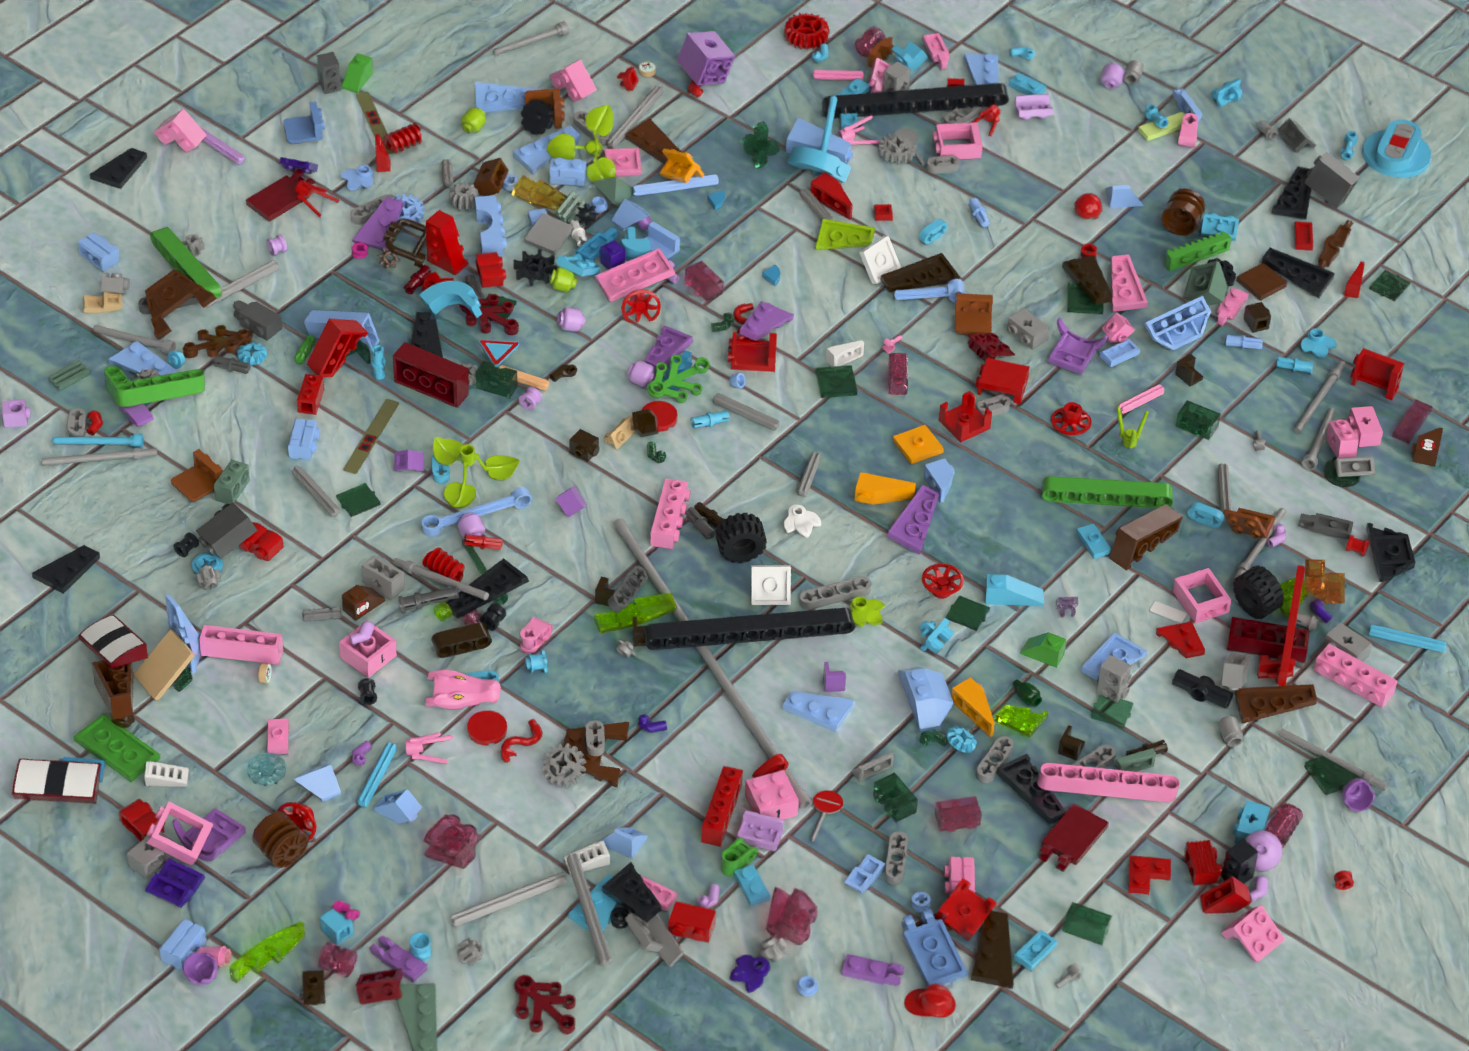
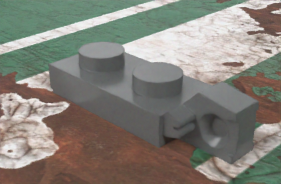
(1326, 525)

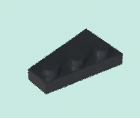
(632, 893)

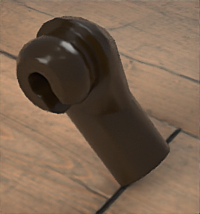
(563, 371)

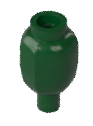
(1027, 693)

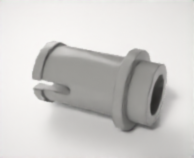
(1269, 132)
(1307, 621)

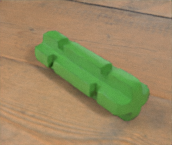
(304, 349)

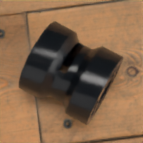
(493, 616)

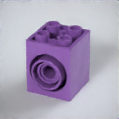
(706, 58)

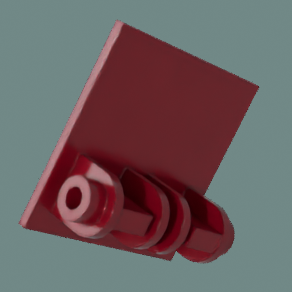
(988, 346)

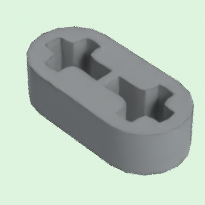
(942, 164)
(997, 405)
(73, 423)
(591, 738)

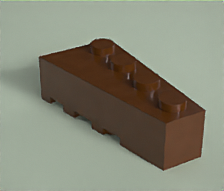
(115, 688)

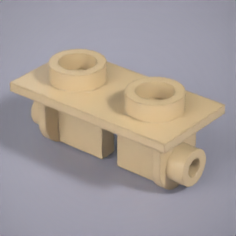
(621, 434)

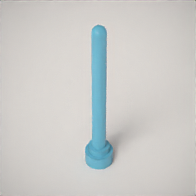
(827, 130)
(134, 440)

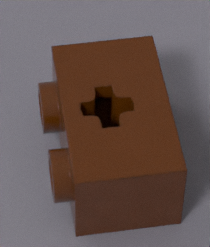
(491, 177)

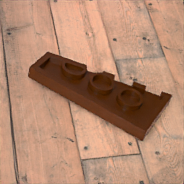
(651, 140)
(1269, 701)

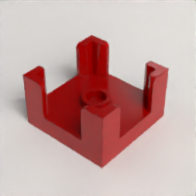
(965, 419)
(965, 910)

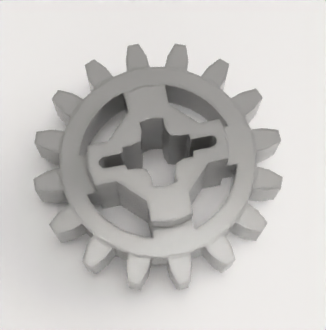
(897, 148)
(555, 761)

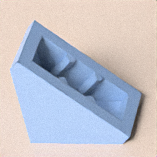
(1122, 197)
(628, 215)
(320, 781)
(625, 841)

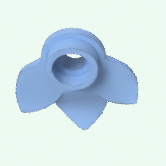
(358, 177)

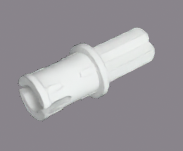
(578, 233)

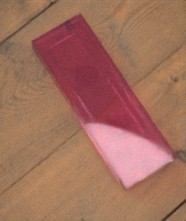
(1412, 421)

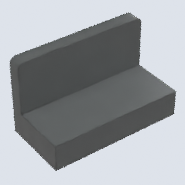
(1295, 135)

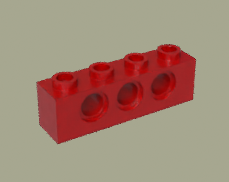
(722, 806)

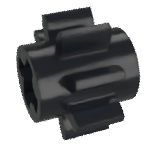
(582, 214)

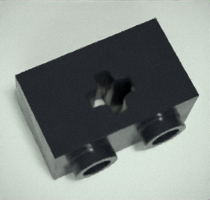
(1240, 862)

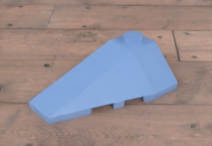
(182, 626)

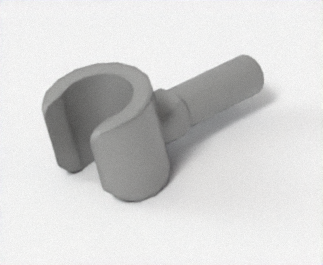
(1259, 443)
(1074, 974)

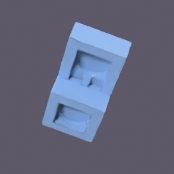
(865, 875)

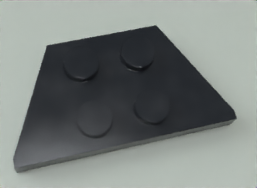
(1390, 552)

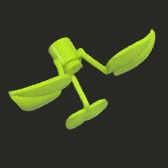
(601, 122)
(449, 450)

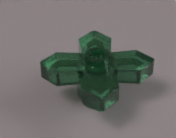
(759, 145)

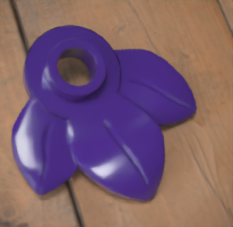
(748, 973)

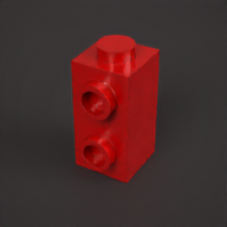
(310, 394)

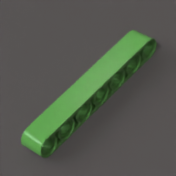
(183, 260)
(1107, 492)

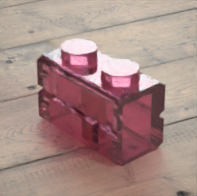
(703, 281)
(898, 373)
(958, 814)

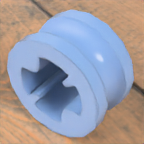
(510, 182)
(920, 896)

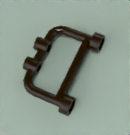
(394, 230)

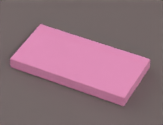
(634, 275)

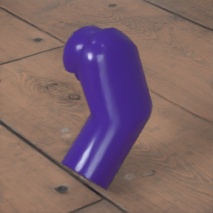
(1317, 607)
(649, 726)

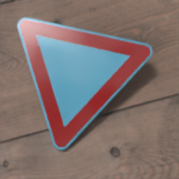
(498, 350)

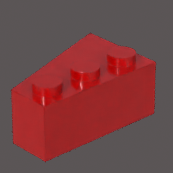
(443, 243)
(334, 344)

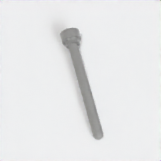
(560, 29)
(164, 346)
(1310, 460)

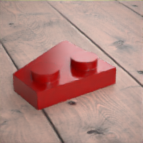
(1183, 638)

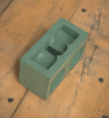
(231, 482)

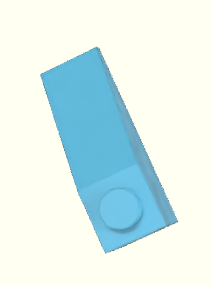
(1011, 591)

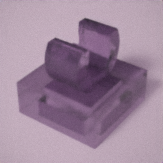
(1067, 603)

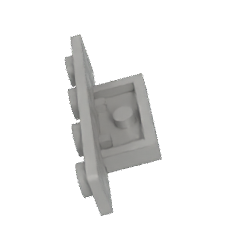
(655, 937)

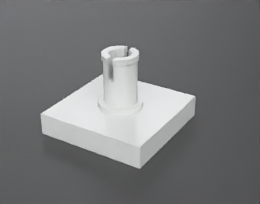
(879, 259)
(770, 585)

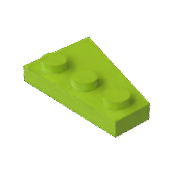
(843, 235)

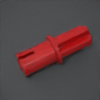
(483, 542)

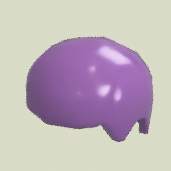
(1358, 795)
(200, 968)

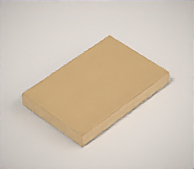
(164, 664)

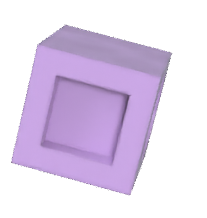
(15, 413)

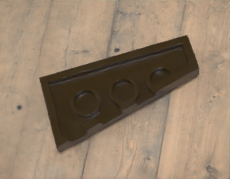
(1089, 278)

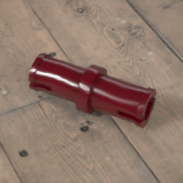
(417, 279)

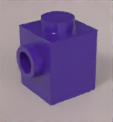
(612, 255)

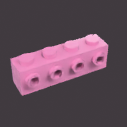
(669, 513)
(241, 644)
(1355, 675)

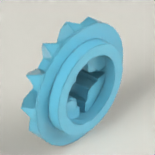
(257, 357)
(207, 558)
(961, 739)

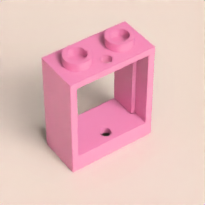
(958, 131)
(1207, 609)
(171, 847)

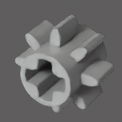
(194, 244)
(208, 577)
(773, 948)
(470, 951)

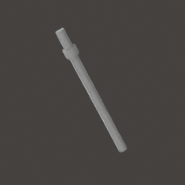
(1333, 376)
(136, 453)
(1244, 566)
(412, 567)
(1367, 776)

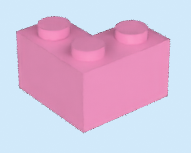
(575, 80)
(181, 129)

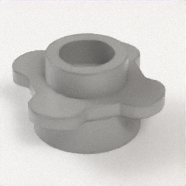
(625, 648)

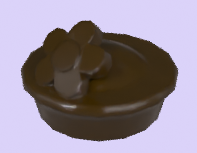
(124, 723)

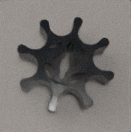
(534, 267)

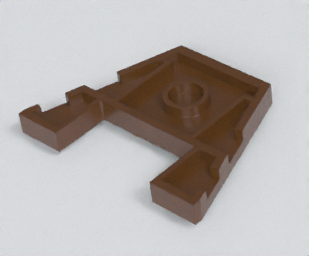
(170, 294)
(577, 738)

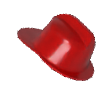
(930, 1001)

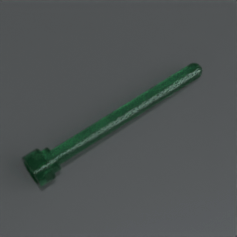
(482, 569)

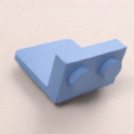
(306, 127)

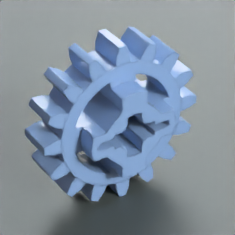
(412, 208)

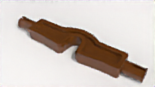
(1338, 239)

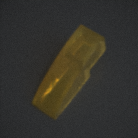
(538, 193)

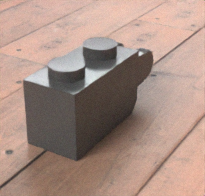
(257, 319)

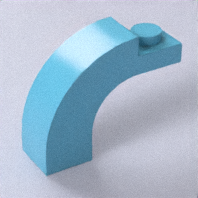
(820, 161)
(450, 293)

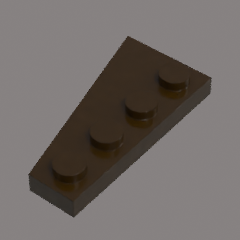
(924, 273)
(993, 956)

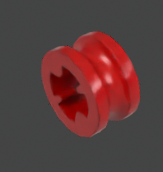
(1088, 247)
(1343, 880)

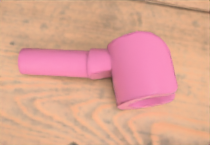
(889, 344)

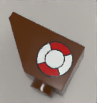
(1427, 447)
(360, 601)

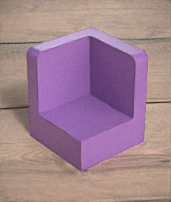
(408, 460)
(571, 501)
(833, 680)

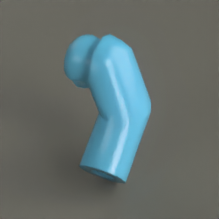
(1024, 52)
(822, 55)

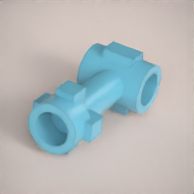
(1152, 115)
(1350, 141)

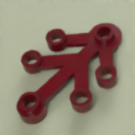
(511, 326)
(544, 1002)

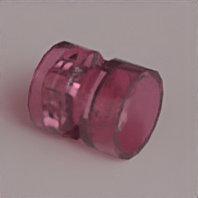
(868, 40)
(339, 960)

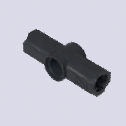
(1202, 688)

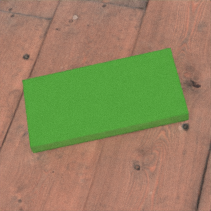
(116, 747)

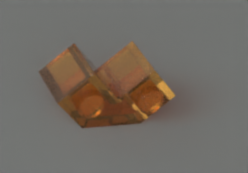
(1324, 586)

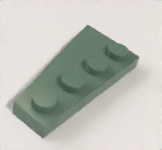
(419, 1015)

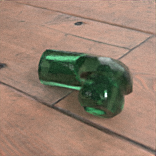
(725, 324)
(652, 454)
(185, 679)
(933, 735)

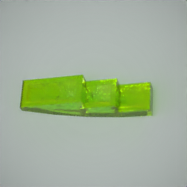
(643, 608)
(272, 948)

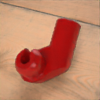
(695, 89)
(96, 419)

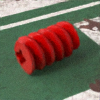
(403, 138)
(444, 564)

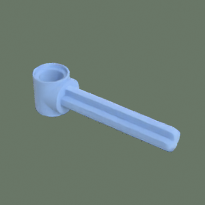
(953, 287)

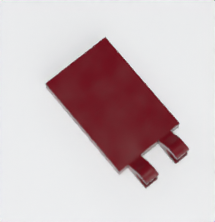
(277, 197)
(1072, 836)

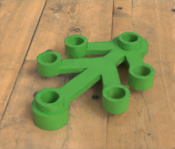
(677, 379)

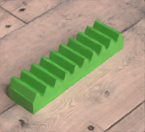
(1197, 251)

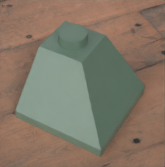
(1206, 281)

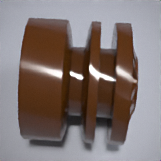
(1183, 212)
(280, 839)

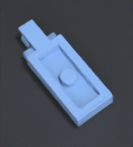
(1185, 103)

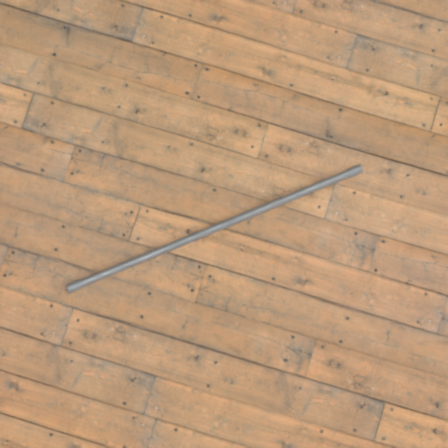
(625, 533)

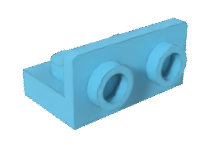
(1215, 224)

